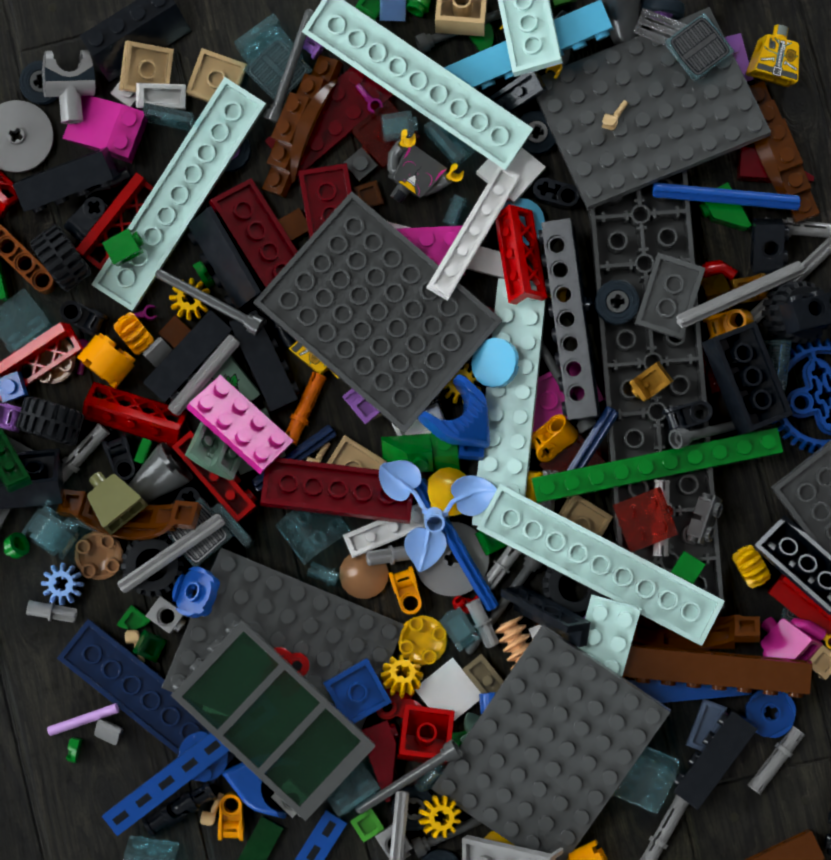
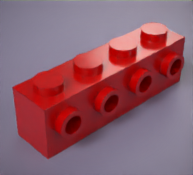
(228, 492)

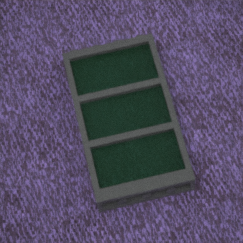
(272, 718)

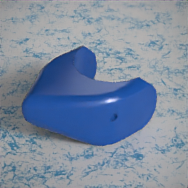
(471, 427)
(250, 790)

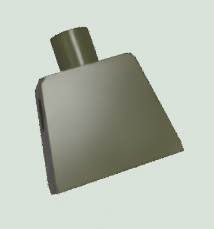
(113, 501)

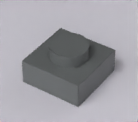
(360, 164)

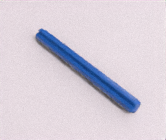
(726, 196)
(462, 555)

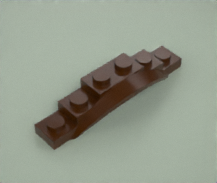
(297, 124)
(781, 157)
(147, 524)
(721, 635)

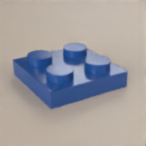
(357, 691)

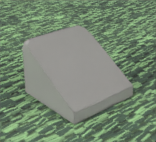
(157, 351)
(108, 731)

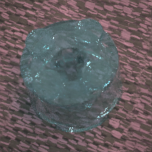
(51, 533)

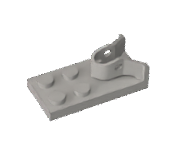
(484, 849)

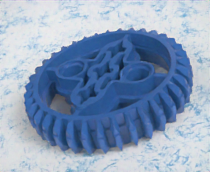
(811, 382)

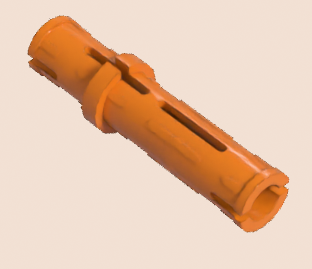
(305, 406)

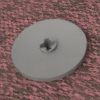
(35, 133)
(451, 579)

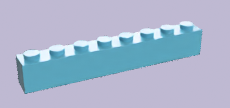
(571, 30)

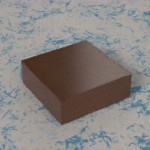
(369, 194)
(294, 224)
(174, 331)

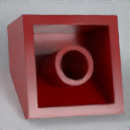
(424, 732)

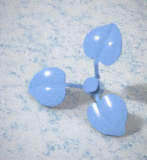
(427, 545)

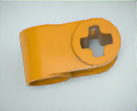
(725, 322)
(554, 436)
(406, 589)
(231, 819)

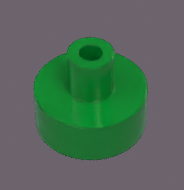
(16, 545)

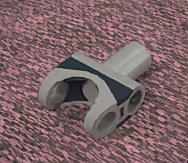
(68, 85)

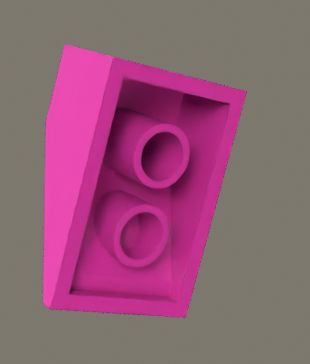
(108, 126)

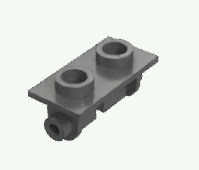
(703, 529)

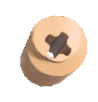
(514, 638)

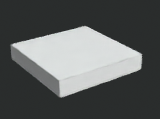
(524, 165)
(449, 689)

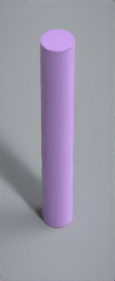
(83, 719)

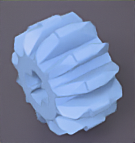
(70, 586)

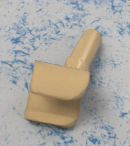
(610, 121)
(319, 457)
(132, 637)
(209, 818)

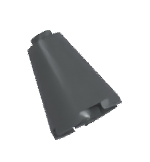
(623, 18)
(161, 474)

